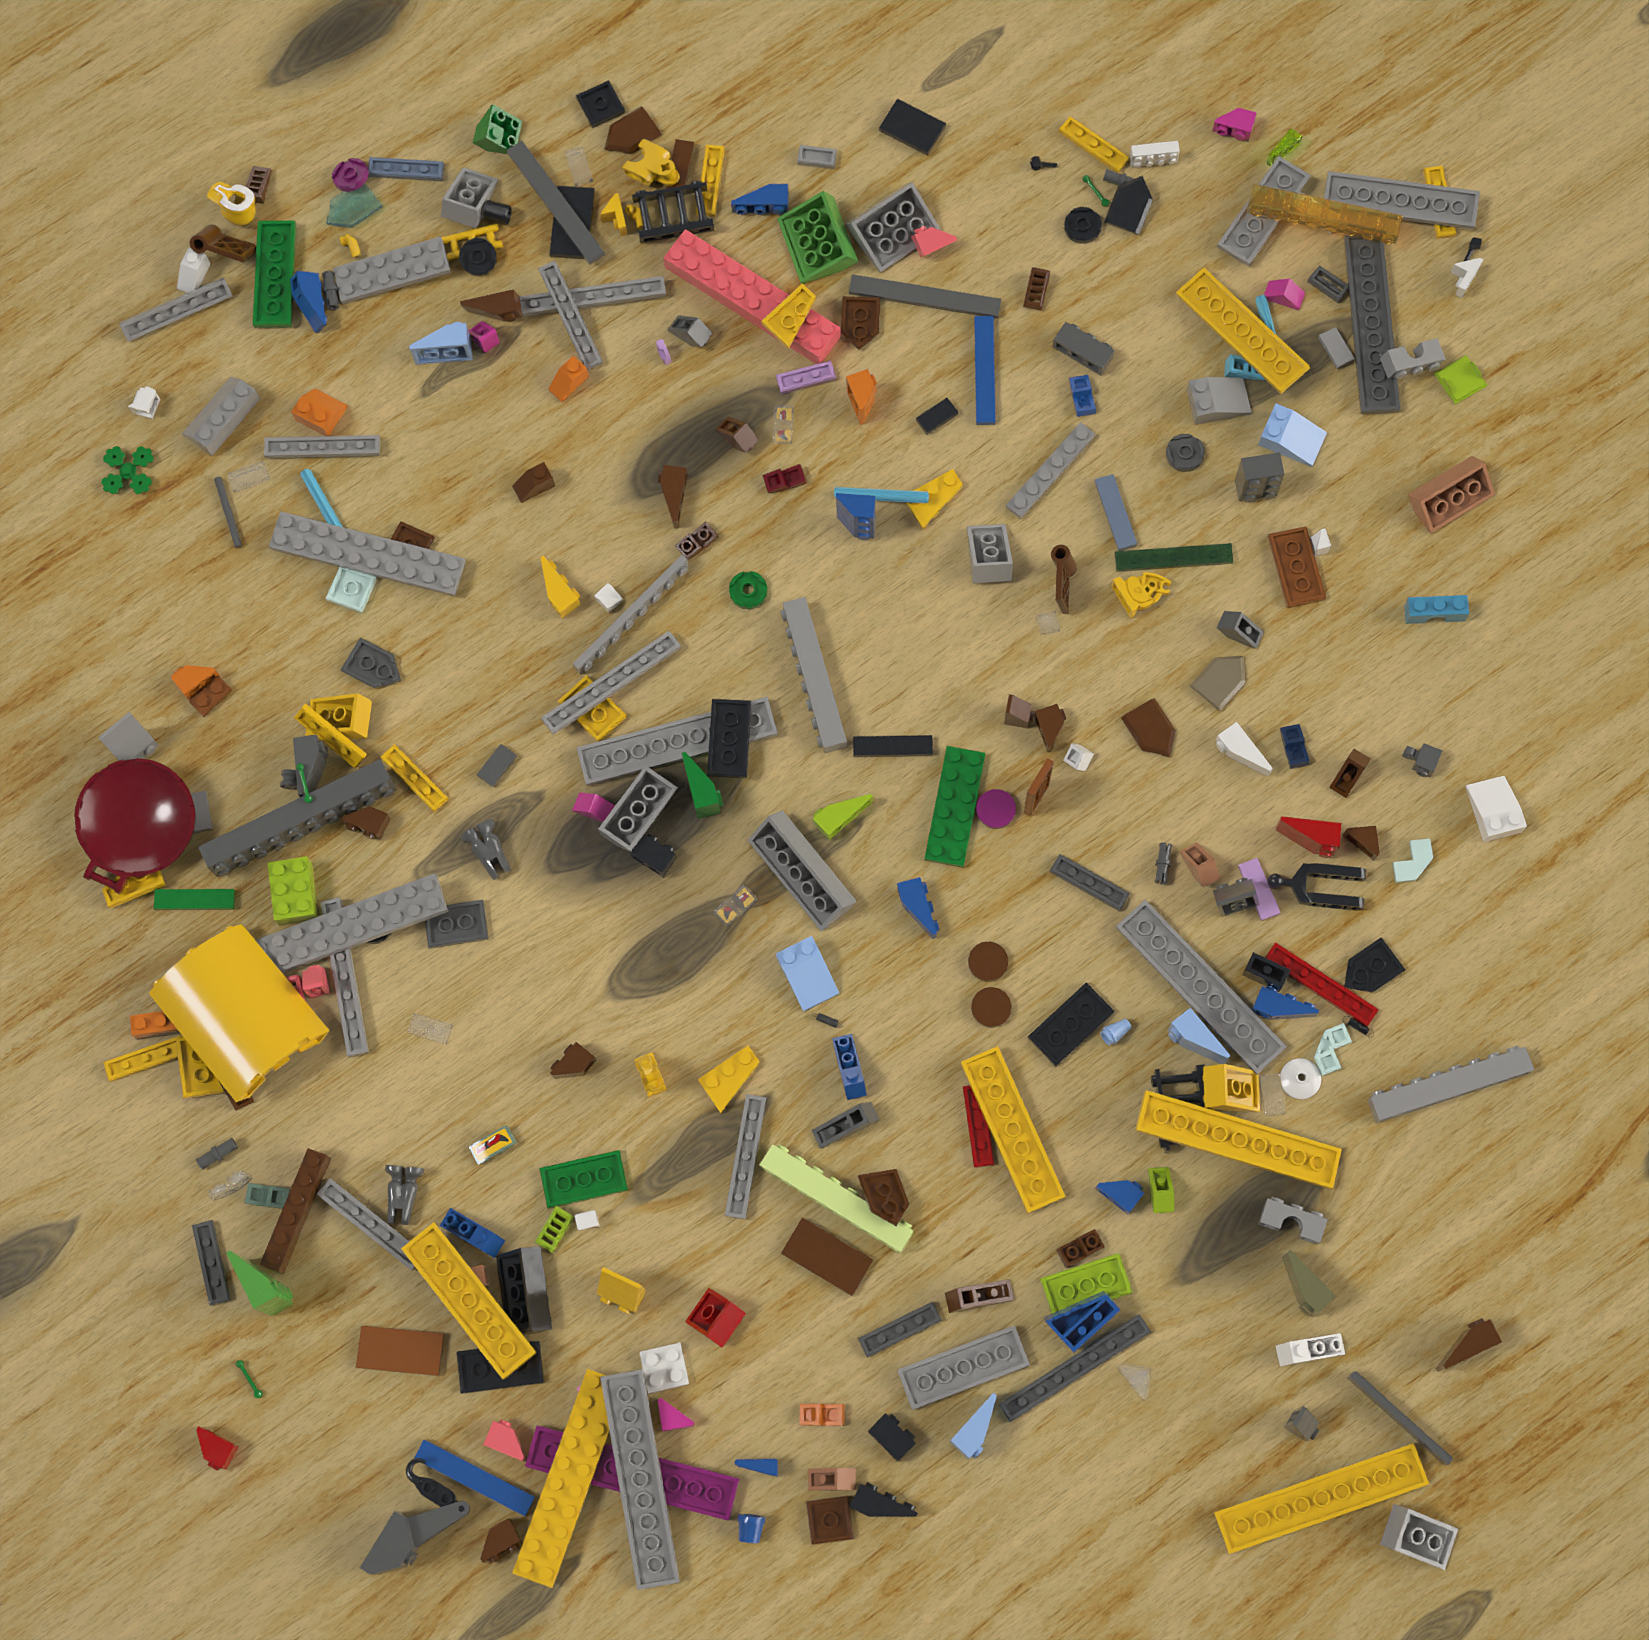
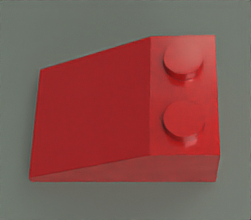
(1314, 835)

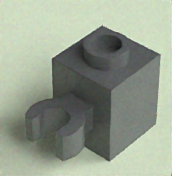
(1425, 759)

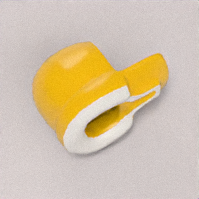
(243, 208)

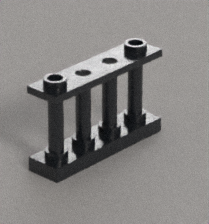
(667, 230)
(1195, 1076)

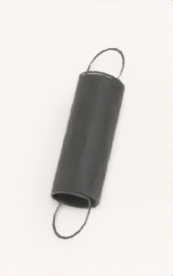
(827, 1020)

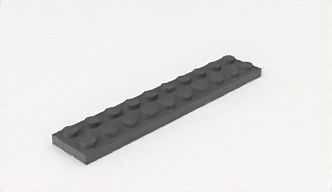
(1370, 323)

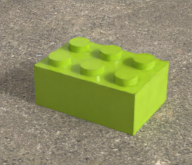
(292, 890)

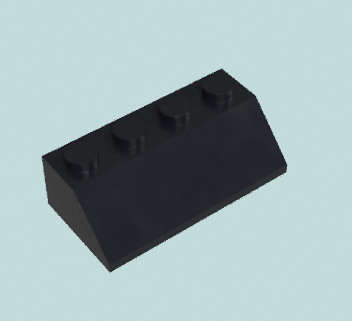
(524, 1289)

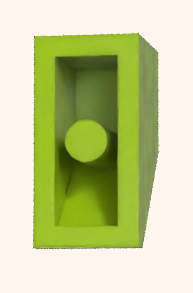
(1161, 1190)

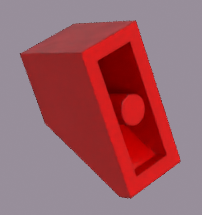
(215, 1449)

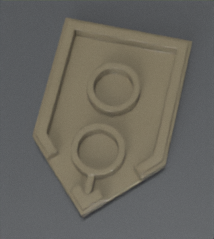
(1220, 680)

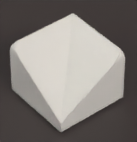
(1320, 542)
(608, 598)
(1078, 757)
(587, 1220)

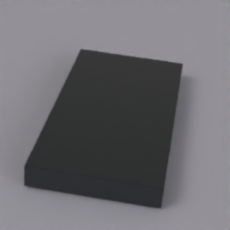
(581, 201)
(729, 738)
(1070, 1024)
(478, 1374)

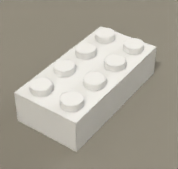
(1154, 154)

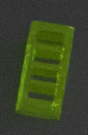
(1288, 143)

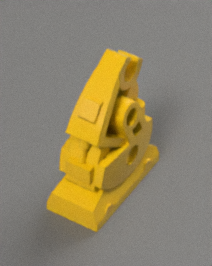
(1138, 591)
(650, 1074)

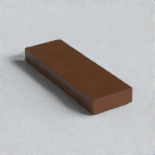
(682, 159)

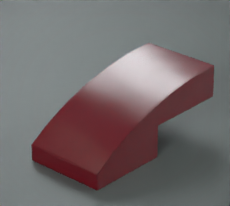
(784, 479)

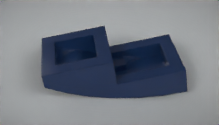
(1294, 746)

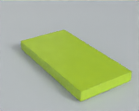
(1085, 1281)

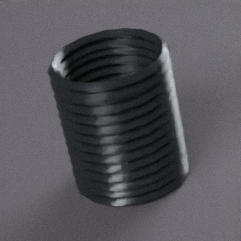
(497, 212)

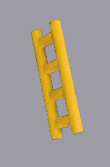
(470, 234)

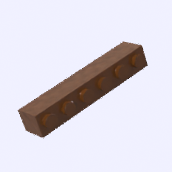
(295, 1211)

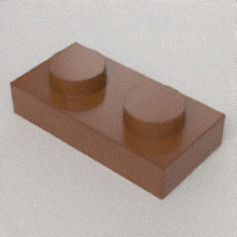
(210, 696)

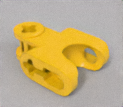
(653, 166)

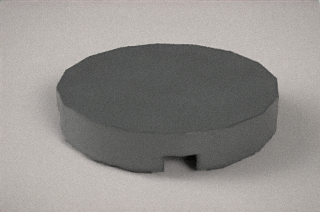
(1184, 452)

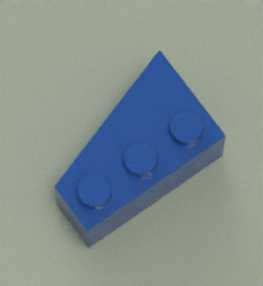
(1083, 1319)

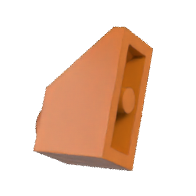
(568, 378)
(193, 679)

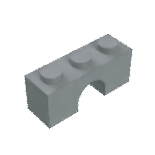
(1399, 364)
(1310, 1224)

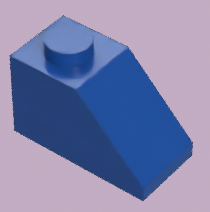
(1121, 1193)

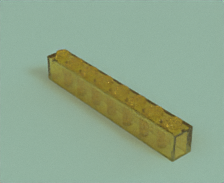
(1324, 214)

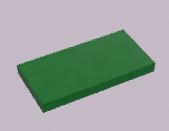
(583, 1179)

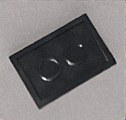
(912, 126)

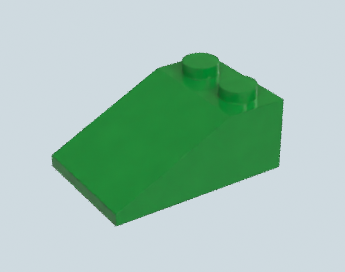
(705, 797)

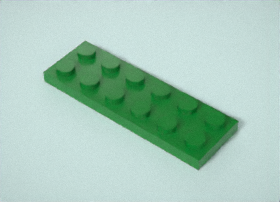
(273, 273)
(954, 806)

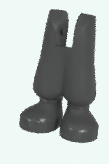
(489, 851)
(402, 1195)

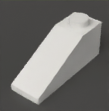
(1240, 748)

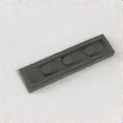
(1089, 882)
(211, 1262)
(900, 1329)

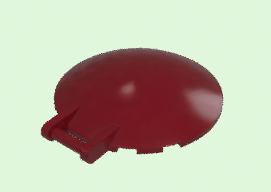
(133, 820)

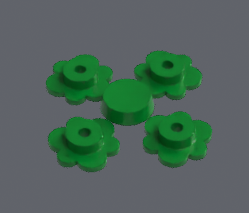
(127, 470)

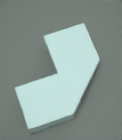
(1421, 856)
(1325, 1056)

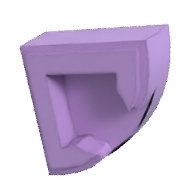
(662, 350)

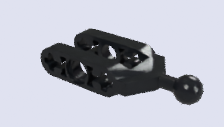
(1323, 900)

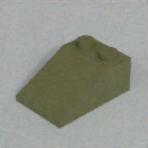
(1308, 1288)

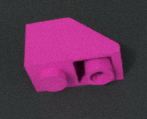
(1235, 124)

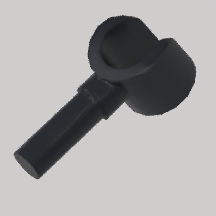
(1036, 163)
(1475, 243)

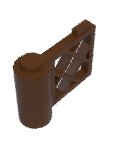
(213, 240)
(1066, 568)

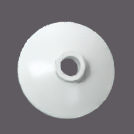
(1295, 1087)

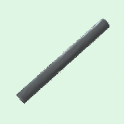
(228, 512)

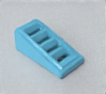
(1237, 373)

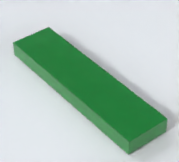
(194, 899)

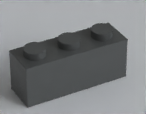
(1083, 348)

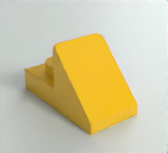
(614, 213)

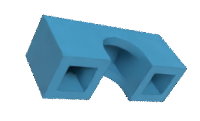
(1424, 608)

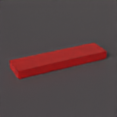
(978, 1131)

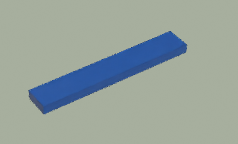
(984, 370)
(475, 1478)

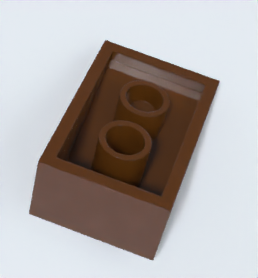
(1472, 1341)

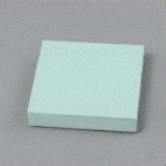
(351, 589)

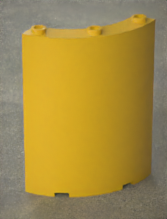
(237, 1010)

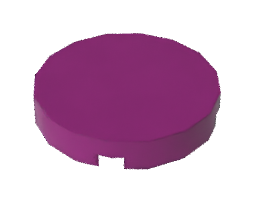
(350, 175)
(996, 808)

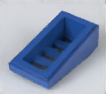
(765, 1466)

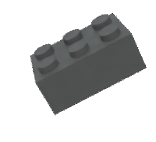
(1259, 477)

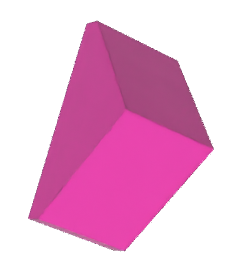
(1284, 293)
(484, 336)
(592, 806)
(672, 1418)

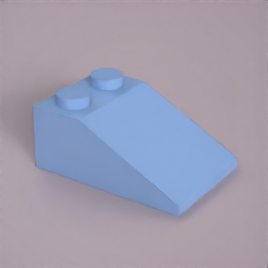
(444, 345)
(1292, 435)
(807, 973)
(1195, 1036)
(973, 1433)

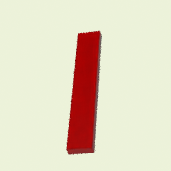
(1323, 985)

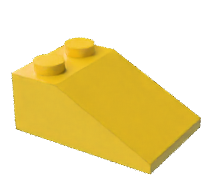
(346, 713)
(1231, 1088)
(620, 1291)

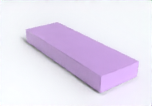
(806, 377)
(1268, 905)

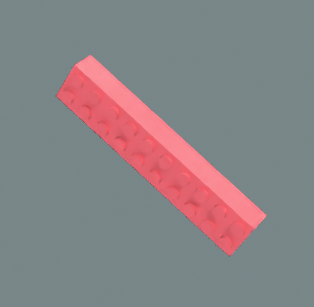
(745, 293)

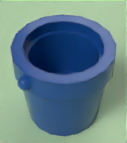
(750, 1527)

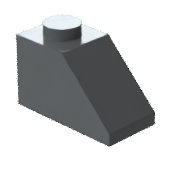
(690, 330)
(1240, 628)

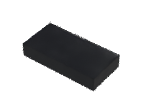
(936, 416)

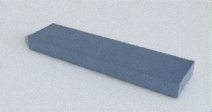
(406, 169)
(1115, 512)

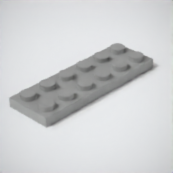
(1250, 232)
(391, 270)
(963, 1367)

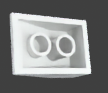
(1496, 809)

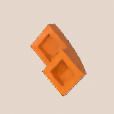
(822, 1414)

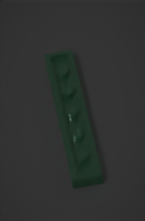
(1173, 557)

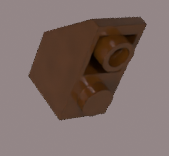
(367, 820)
(574, 1062)
(500, 1539)

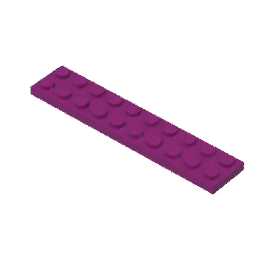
(683, 1484)

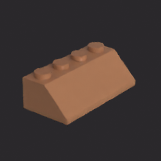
(1452, 493)

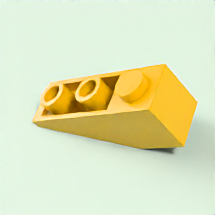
(559, 594)

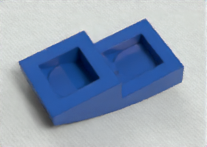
(1082, 395)

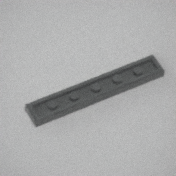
(1401, 1419)

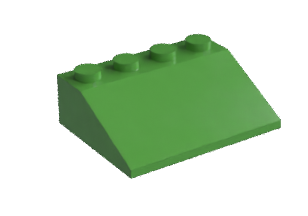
(817, 238)
(261, 1289)

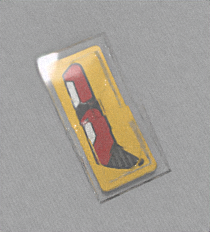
(783, 424)
(736, 905)

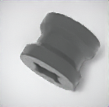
(289, 779)

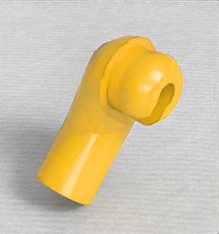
(634, 212)
(353, 245)

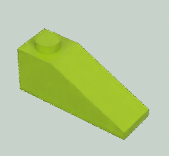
(838, 815)

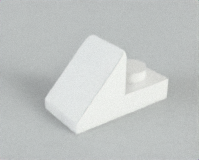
(1466, 271)

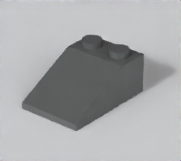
(312, 754)
(1236, 896)

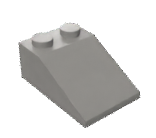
(467, 197)
(1217, 399)
(989, 553)
(128, 739)
(1419, 1536)

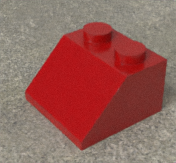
(715, 1317)

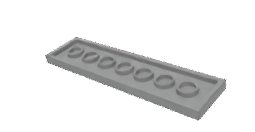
(1413, 200)

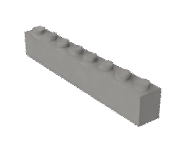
(814, 674)
(1450, 1084)

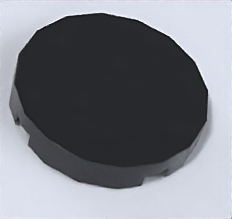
(1082, 225)
(477, 257)

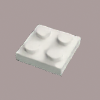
(664, 1368)

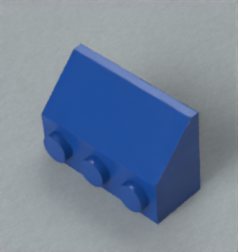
(857, 514)

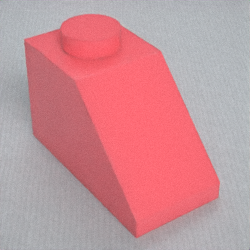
(930, 240)
(315, 981)
(504, 1440)

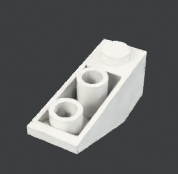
(1310, 1349)

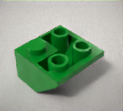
(497, 130)

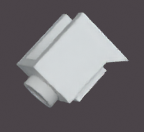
(145, 402)

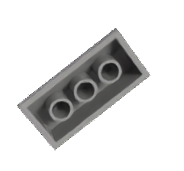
(222, 415)
(637, 809)

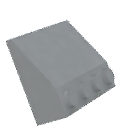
(888, 225)

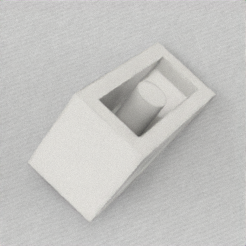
(192, 271)

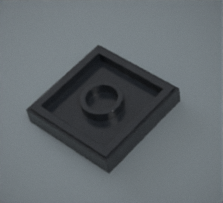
(600, 104)

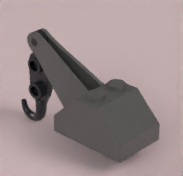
(404, 1534)

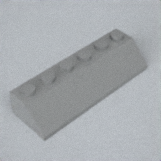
(801, 870)

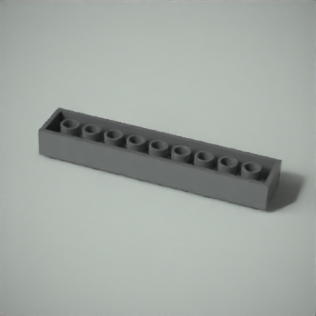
(297, 819)

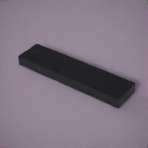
(892, 746)

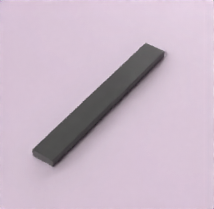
(555, 203)
(925, 296)
(1074, 1368)

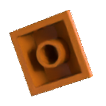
(861, 393)
(318, 411)

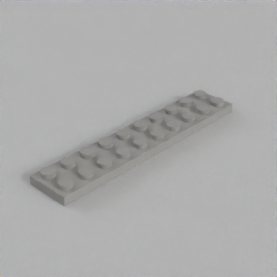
(367, 553)
(662, 745)
(355, 924)
(1201, 987)
(640, 1479)

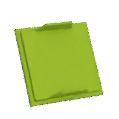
(1461, 379)

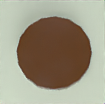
(988, 961)
(991, 1007)

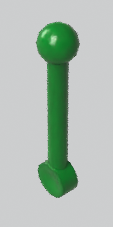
(1105, 202)
(308, 799)
(257, 1393)

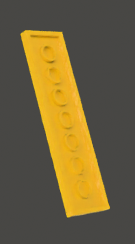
(1242, 330)
(1012, 1129)
(468, 1300)

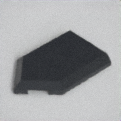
(1130, 206)
(1372, 967)

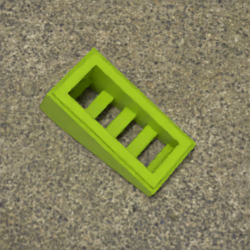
(548, 1225)

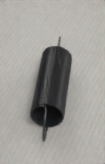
(1358, 1026)

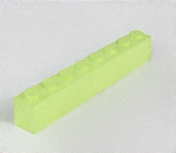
(834, 1197)

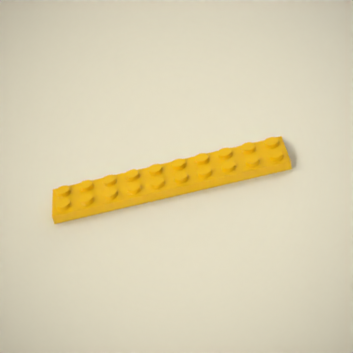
(1238, 1139)
(566, 1485)
(1321, 1498)

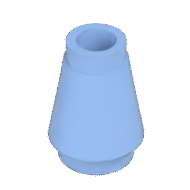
(1113, 1033)

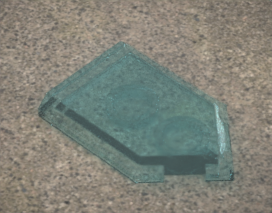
(352, 207)

